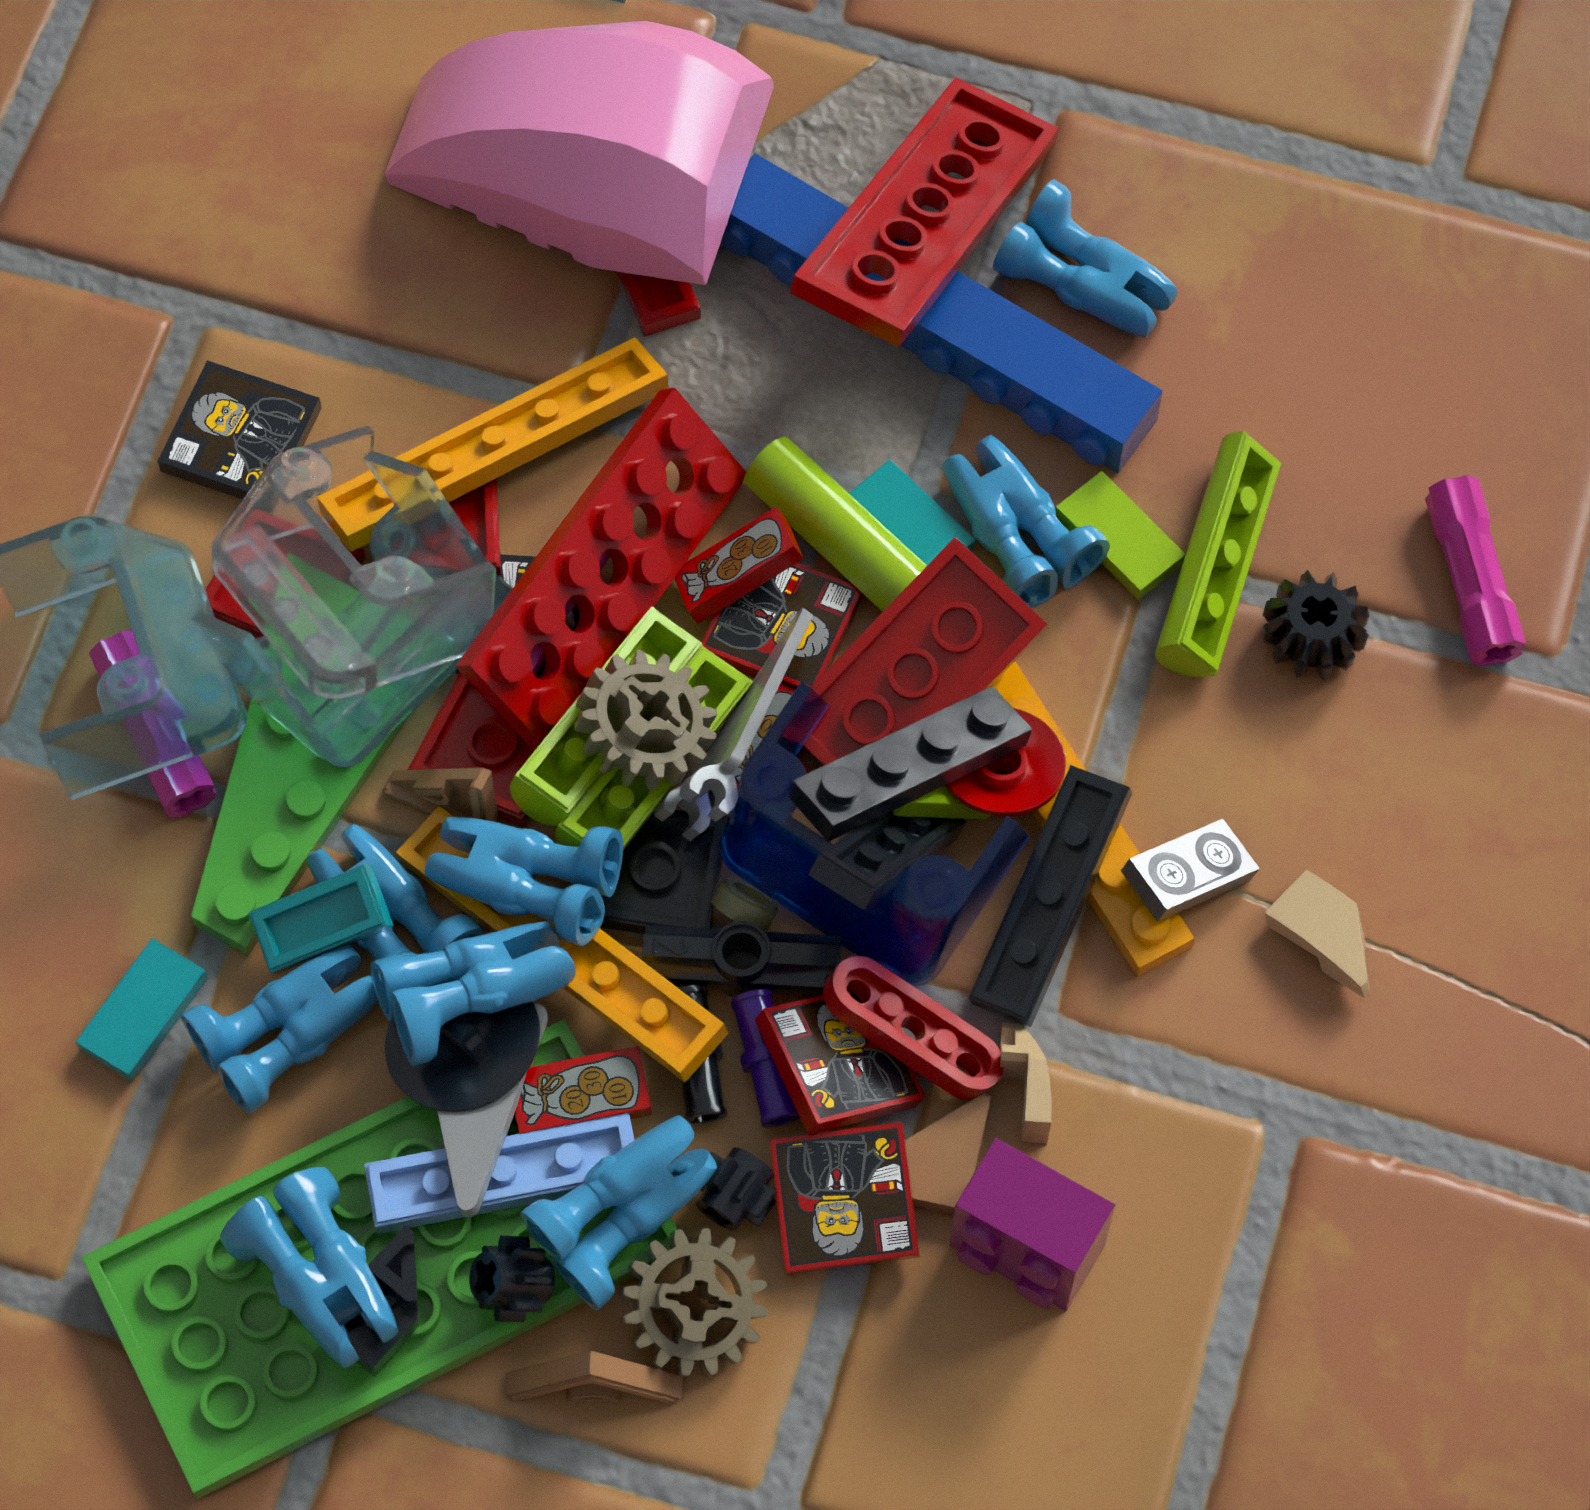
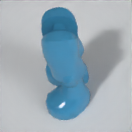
(1106, 284)
(1011, 501)
(507, 859)
(403, 896)
(485, 974)
(298, 1004)
(642, 1199)
(318, 1291)

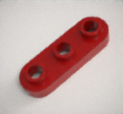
(939, 1034)

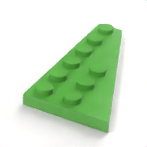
(271, 819)

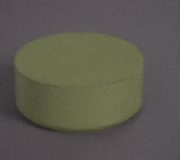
(744, 903)

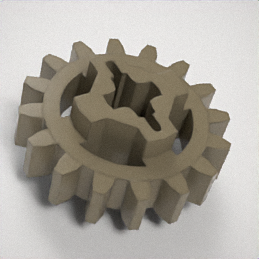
(673, 727)
(697, 1271)

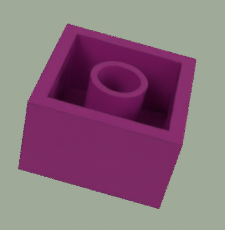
(1030, 1226)

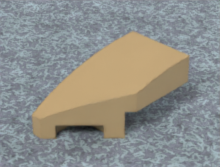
(1326, 926)
(1026, 1061)

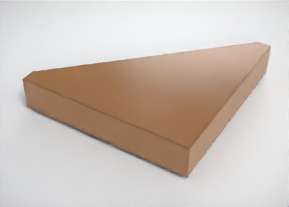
(458, 791)
(947, 1155)
(593, 1379)

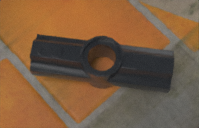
(784, 961)

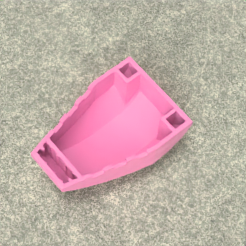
(590, 141)

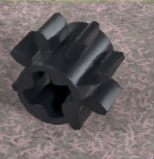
(737, 1190)
(512, 1278)

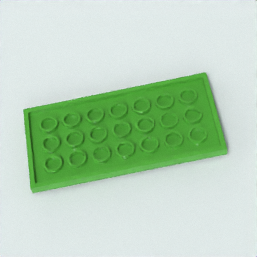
(241, 1372)

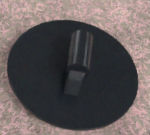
(475, 1060)

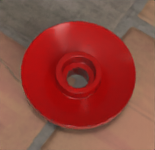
(1031, 777)

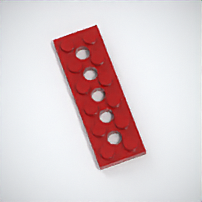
(941, 240)
(570, 568)

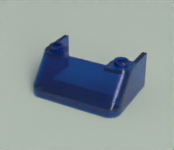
(906, 929)

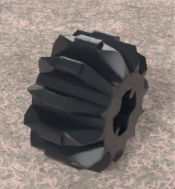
(1315, 625)

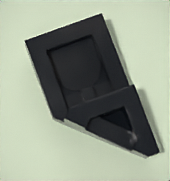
(397, 1277)

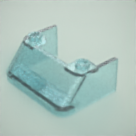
(154, 705)
(350, 728)

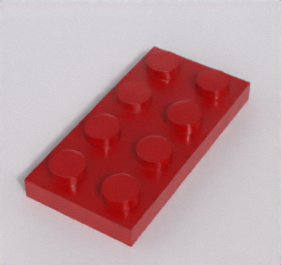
(923, 653)

